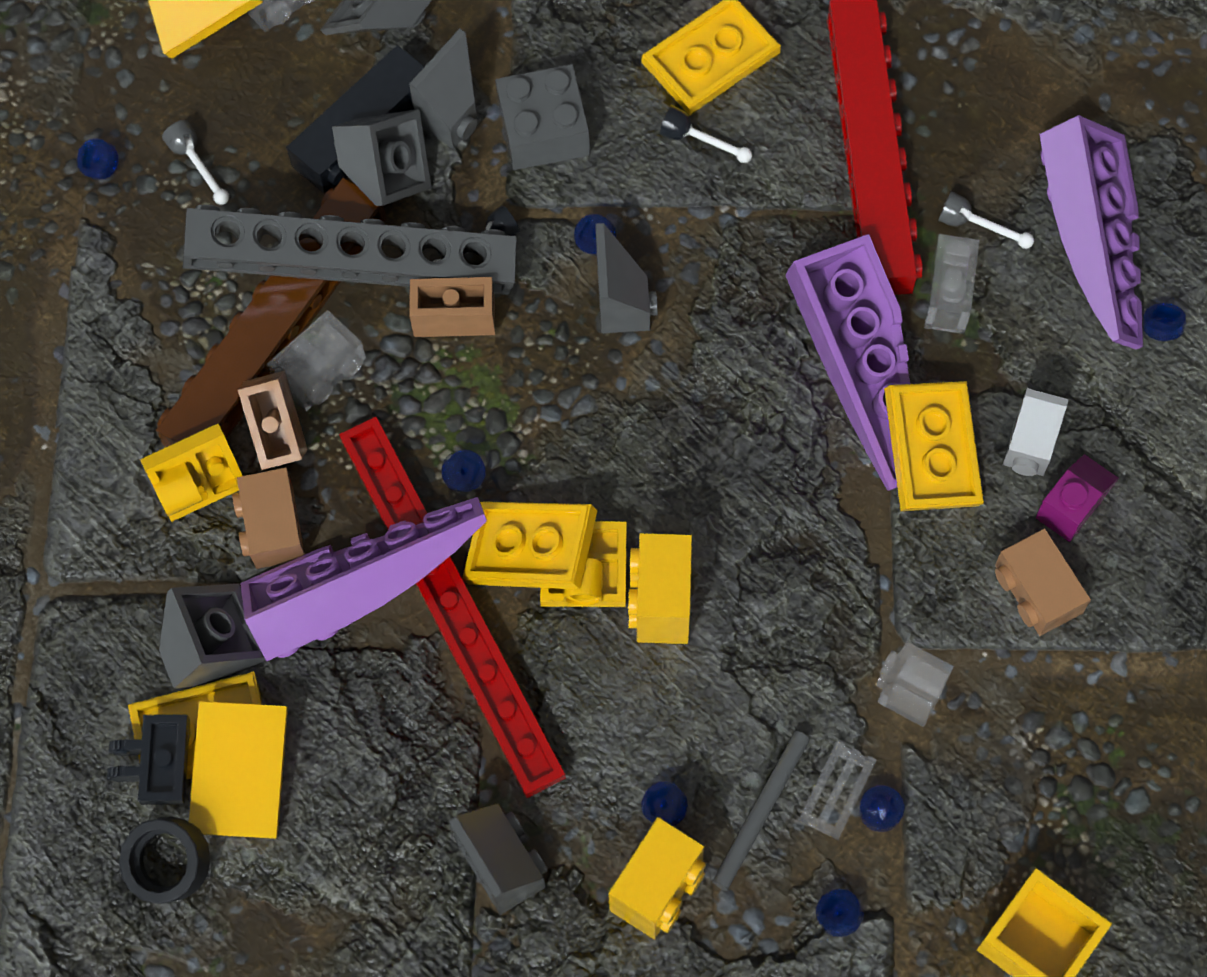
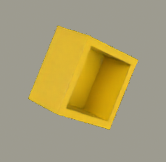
(663, 582)
(657, 878)
(1044, 932)

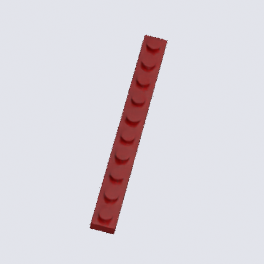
(458, 618)

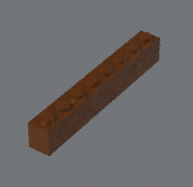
(271, 321)

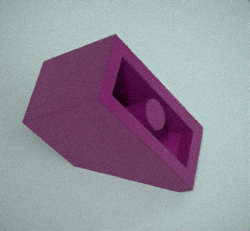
(1075, 497)

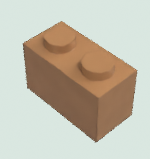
(452, 307)
(272, 420)
(270, 518)
(1041, 583)

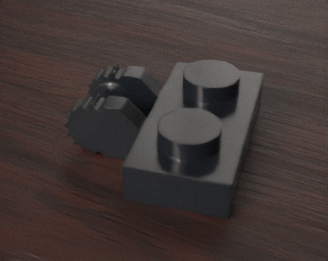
(162, 760)

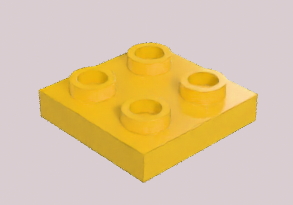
(193, 472)
(603, 574)

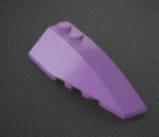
(1094, 215)
(856, 336)
(333, 589)

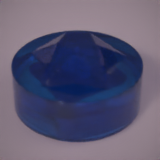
(97, 159)
(586, 232)
(1164, 322)
(463, 471)
(665, 802)
(881, 808)
(839, 912)

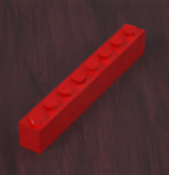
(871, 138)

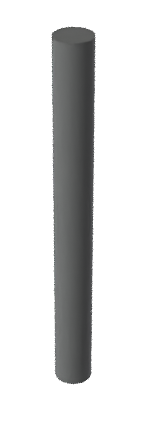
(760, 810)

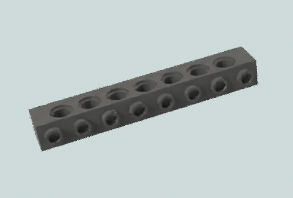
(330, 262)

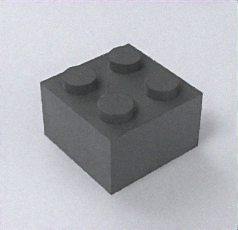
(543, 117)

